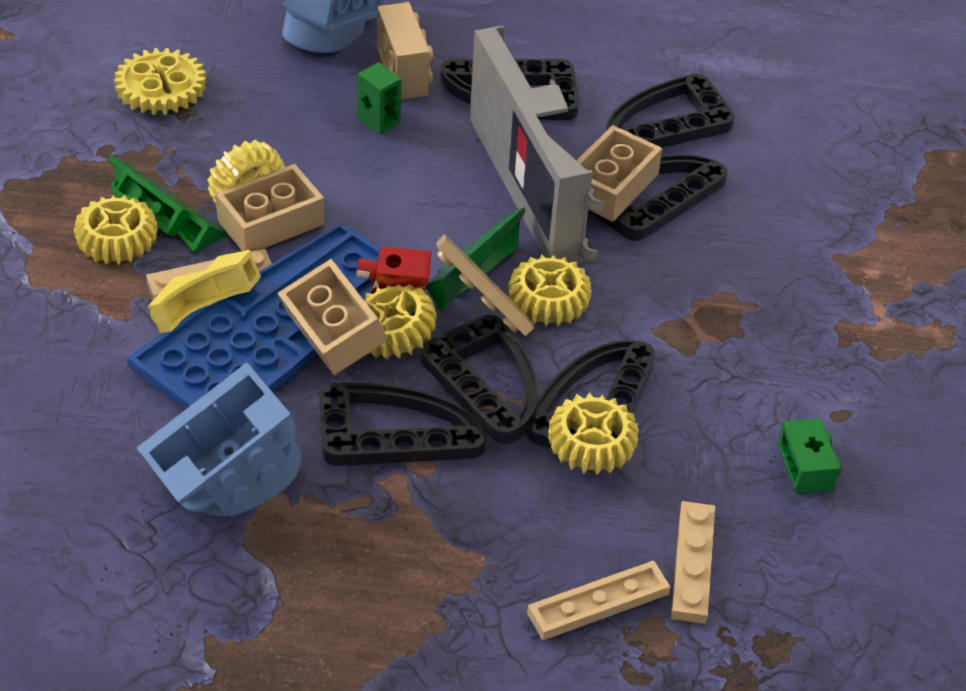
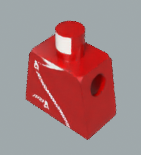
(396, 268)

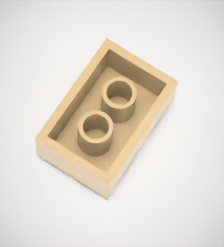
(404, 48)
(620, 169)
(270, 208)
(333, 316)

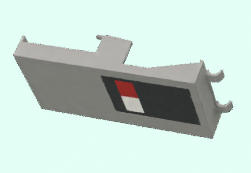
(529, 162)

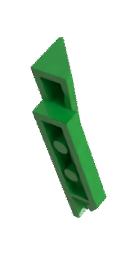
(170, 211)
(484, 252)

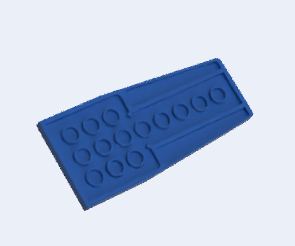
(248, 325)

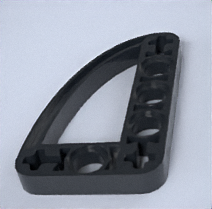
(457, 78)
(715, 118)
(700, 169)
(482, 334)
(622, 350)
(465, 427)

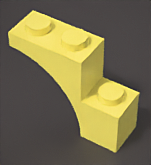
(186, 293)

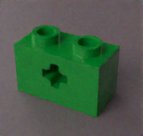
(379, 98)
(809, 455)

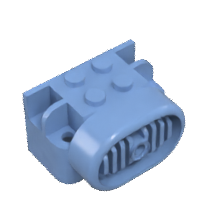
(326, 24)
(227, 448)

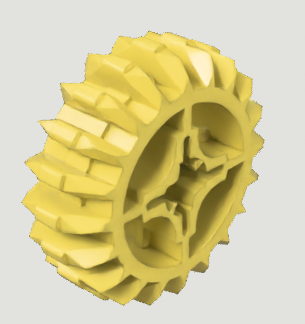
(242, 165)
(115, 229)
(550, 290)
(393, 310)
(592, 443)

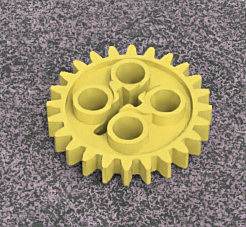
(144, 88)

